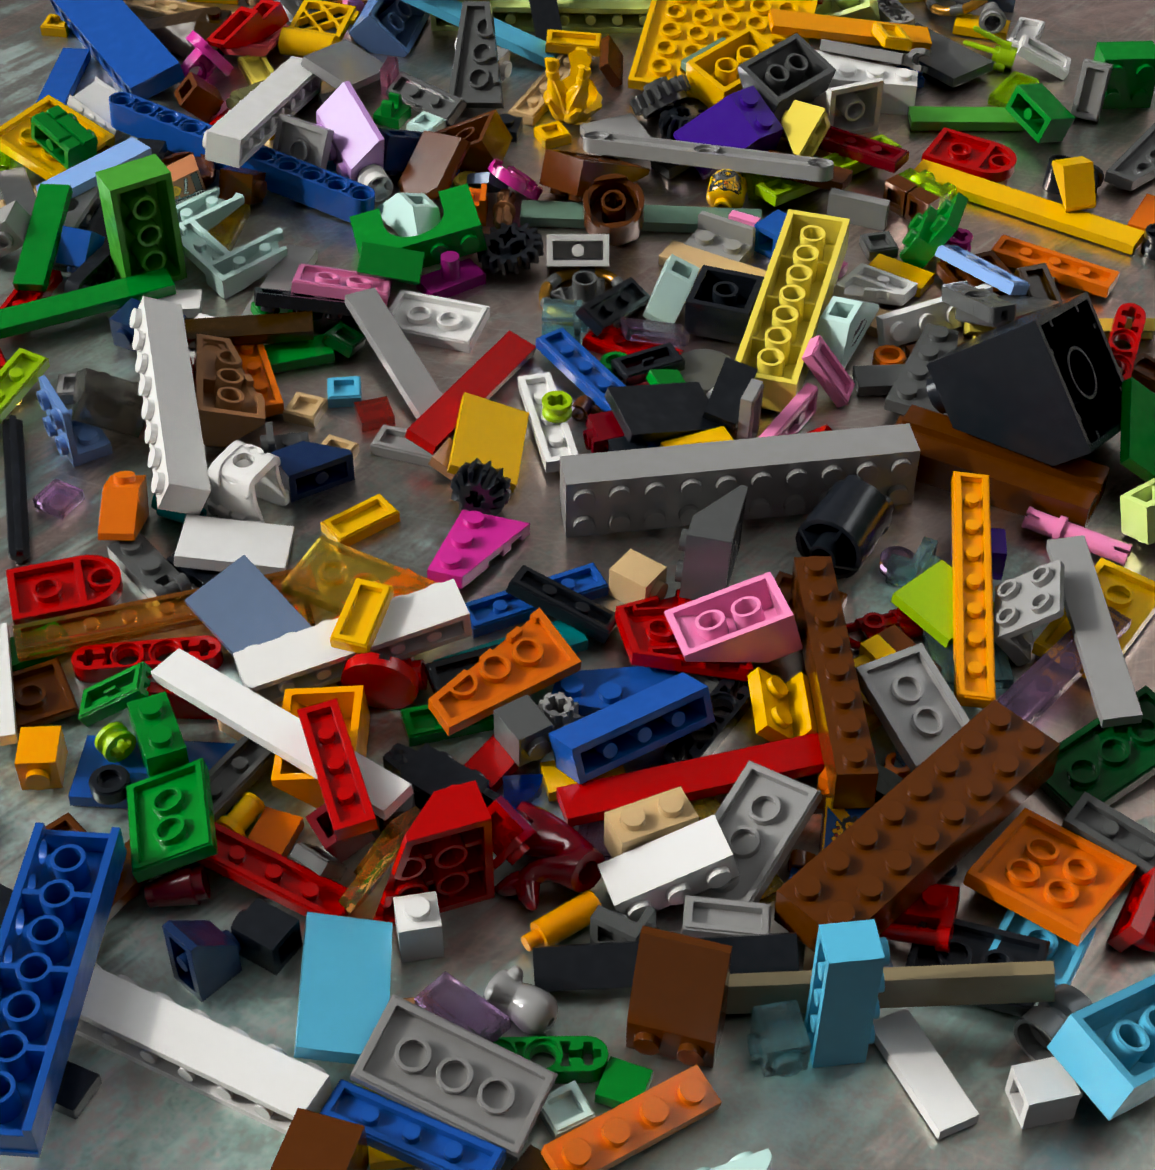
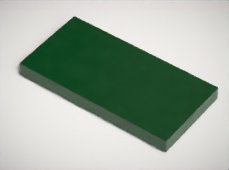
(1106, 759)

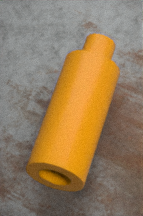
(561, 922)

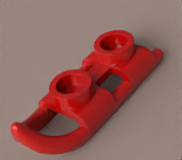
(874, 623)

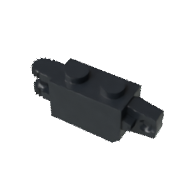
(432, 771)

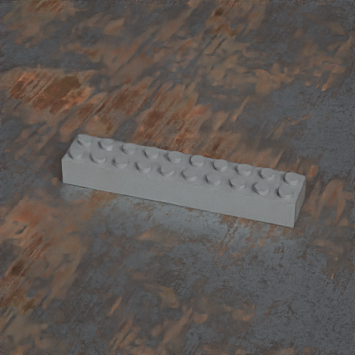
(782, 476)

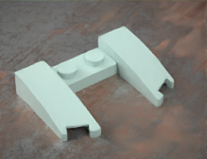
(224, 270)

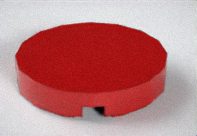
(385, 682)

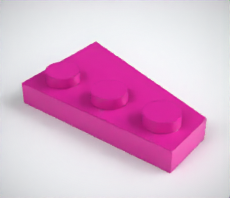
(472, 544)

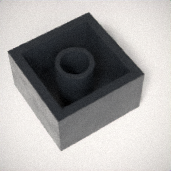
(721, 303)

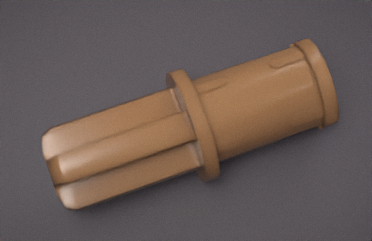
(504, 208)

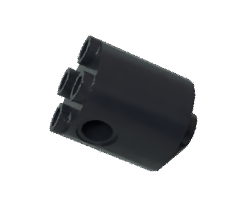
(846, 525)

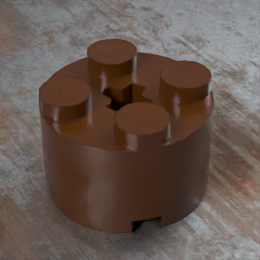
(614, 208)

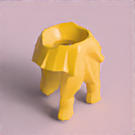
(576, 96)

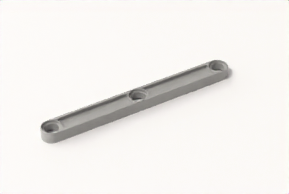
(709, 156)

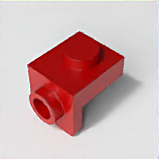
(508, 832)

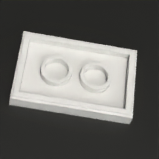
(439, 320)
(219, 542)

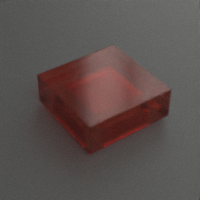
(374, 413)

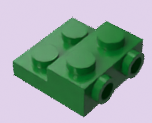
(932, 230)

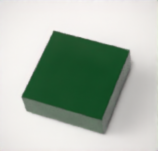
(344, 339)

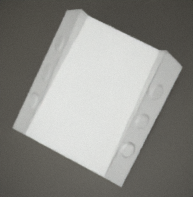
(94, 105)

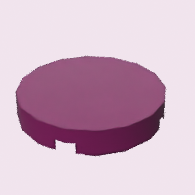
(515, 179)

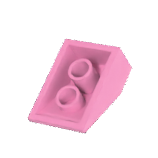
(736, 624)

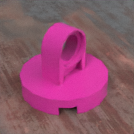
(205, 58)

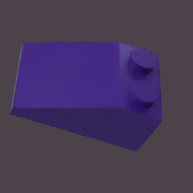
(736, 122)

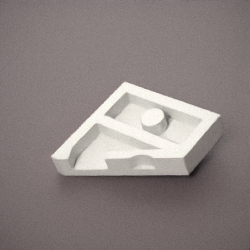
(876, 286)

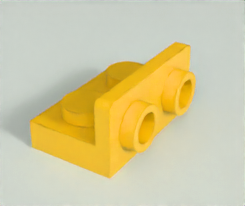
(780, 707)

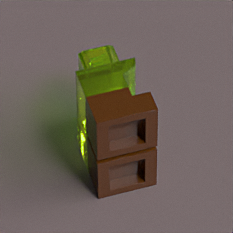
(915, 193)

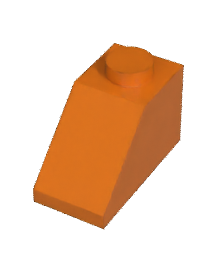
(123, 506)

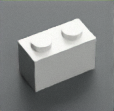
(577, 250)

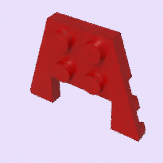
(653, 644)

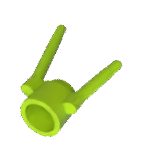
(1002, 55)

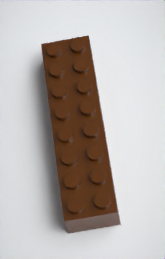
(920, 826)

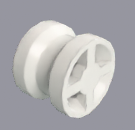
(383, 186)

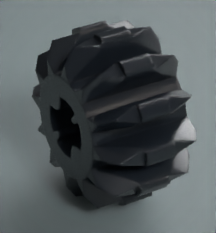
(675, 117)
(480, 488)

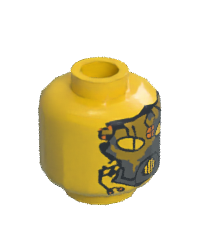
(726, 189)

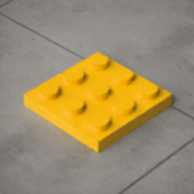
(18, 144)

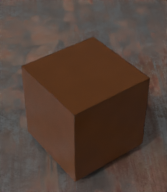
(322, 1144)

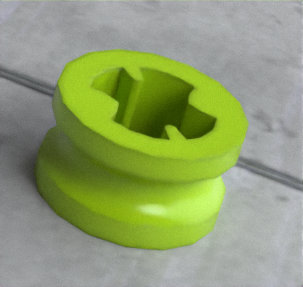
(557, 406)
(115, 742)

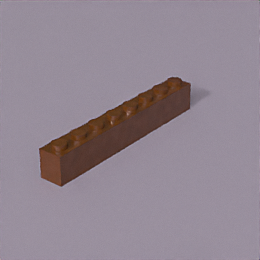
(833, 684)

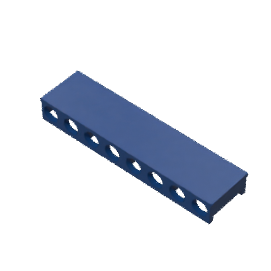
(121, 45)
(48, 963)

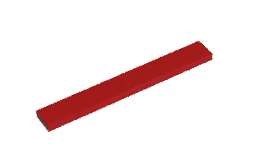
(697, 777)

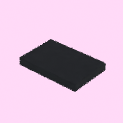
(659, 410)
(971, 946)

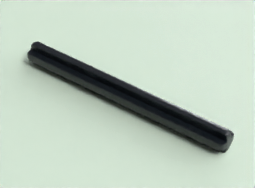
(15, 490)

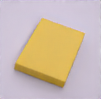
(489, 433)

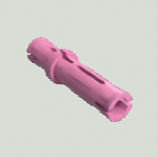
(1061, 528)

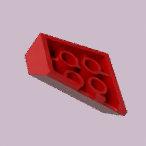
(445, 853)

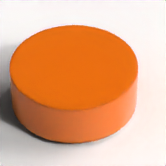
(888, 355)

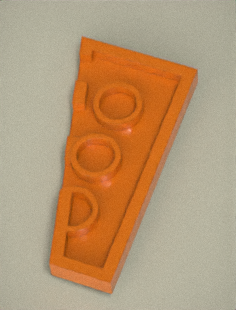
(519, 666)

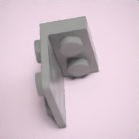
(1025, 605)

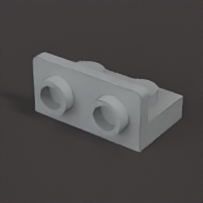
(723, 237)

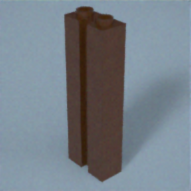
(1015, 479)

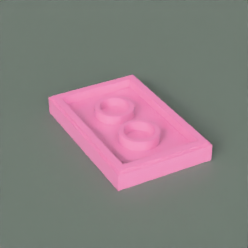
(336, 282)

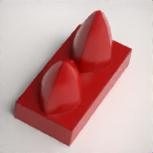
(1135, 920)

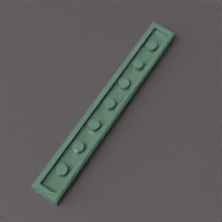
(656, 217)

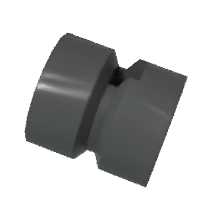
(1042, 1022)

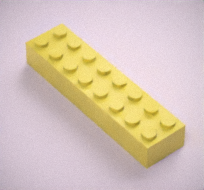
(791, 302)

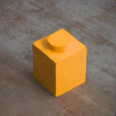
(41, 757)

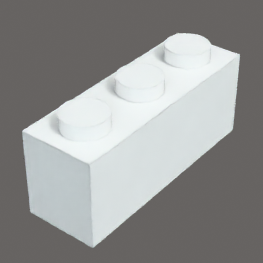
(669, 869)

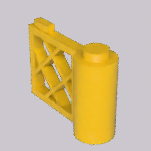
(303, 41)

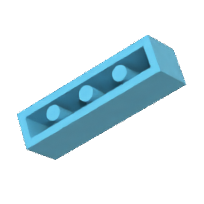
(845, 992)

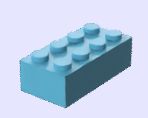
(1112, 1048)

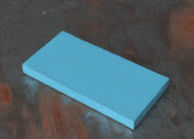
(341, 986)

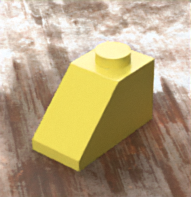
(805, 127)

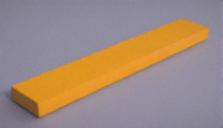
(838, 28)

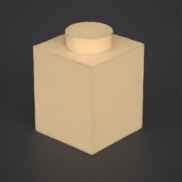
(637, 578)

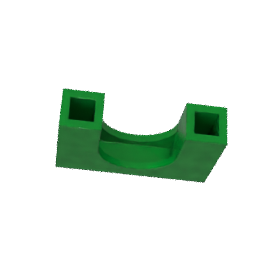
(457, 230)

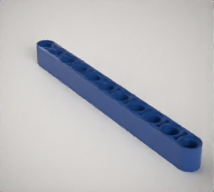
(284, 173)

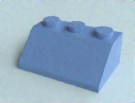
(388, 27)

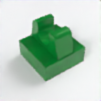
(392, 112)

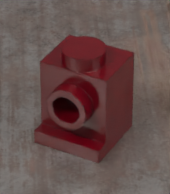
(599, 430)

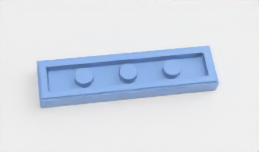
(83, 176)

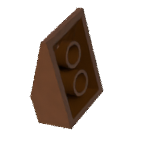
(487, 137)
(575, 172)
(678, 997)

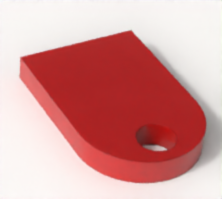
(972, 155)
(62, 587)

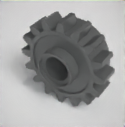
(659, 95)

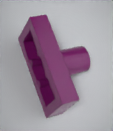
(453, 277)

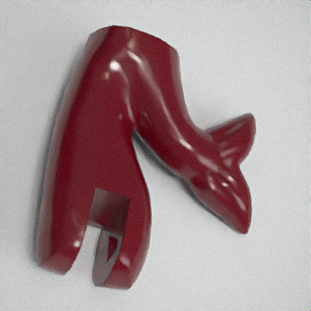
(565, 859)

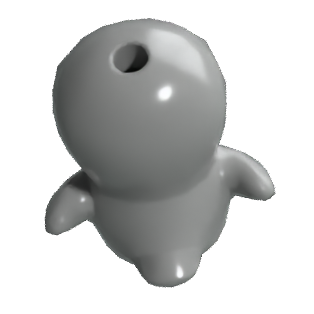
(526, 1004)

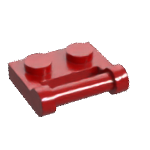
(938, 908)

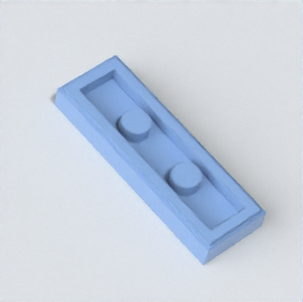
(982, 269)

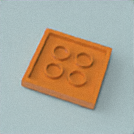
(1050, 876)

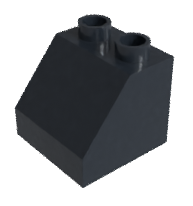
(1034, 384)

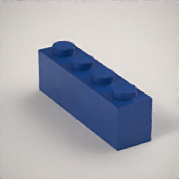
(631, 727)

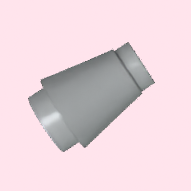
(992, 18)

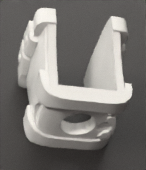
(238, 485)

